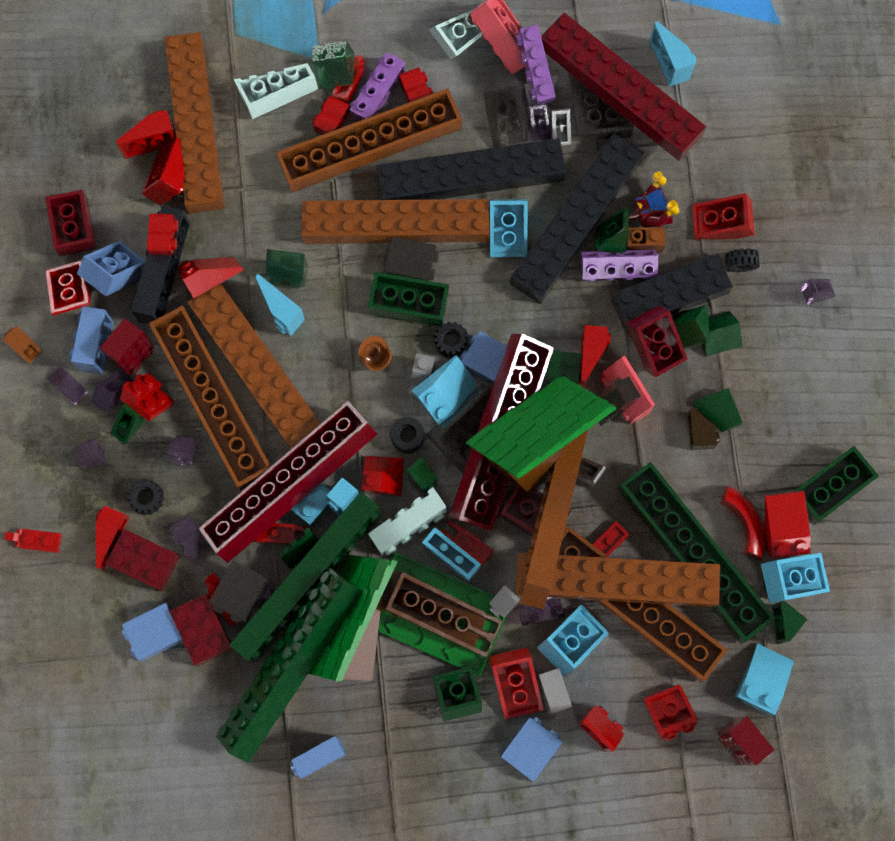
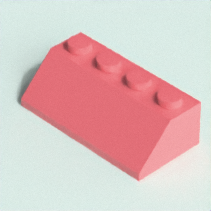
(500, 29)

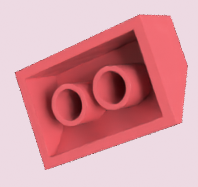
(641, 406)

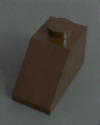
(701, 432)

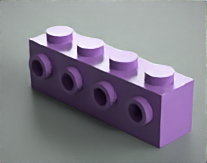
(536, 65)
(378, 88)
(619, 265)

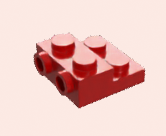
(145, 396)
(671, 712)

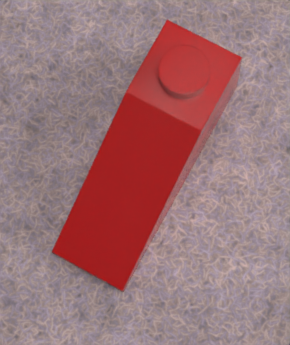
(108, 530)

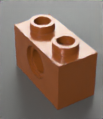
(22, 344)

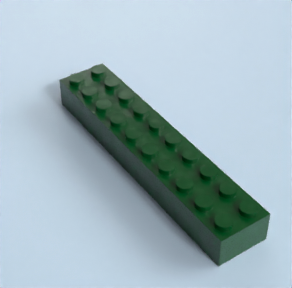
(689, 542)
(305, 577)
(288, 665)

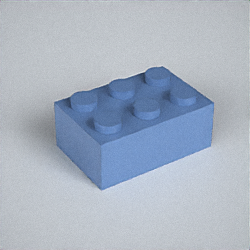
(111, 268)
(93, 330)

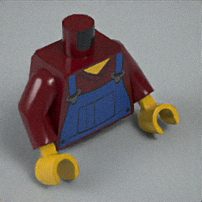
(652, 206)

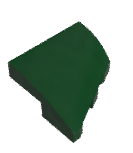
(720, 410)
(298, 549)

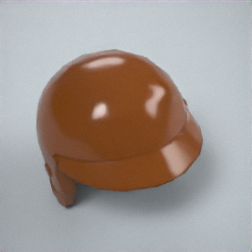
(374, 353)

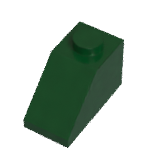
(127, 424)
(422, 476)

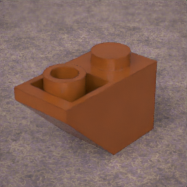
(646, 239)

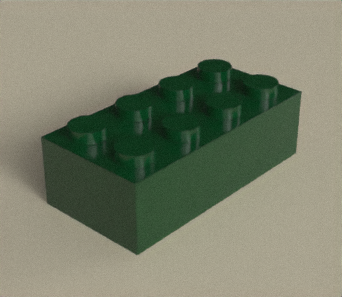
(408, 299)
(562, 364)
(836, 484)

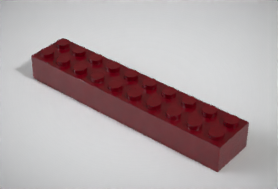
(622, 87)
(517, 379)
(287, 482)

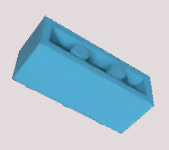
(341, 496)
(451, 554)

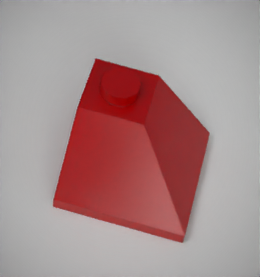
(382, 476)

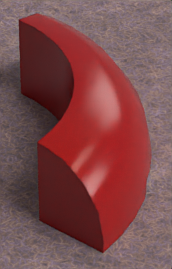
(754, 529)

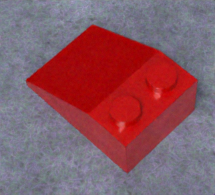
(148, 135)
(166, 174)
(724, 218)
(204, 274)
(67, 288)
(593, 344)
(786, 524)
(516, 683)
(601, 728)

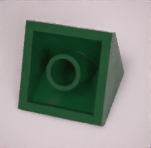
(613, 233)
(692, 326)
(723, 334)
(787, 621)

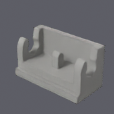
(553, 691)

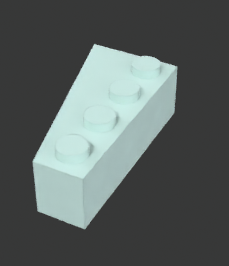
(456, 34)
(275, 89)
(408, 522)

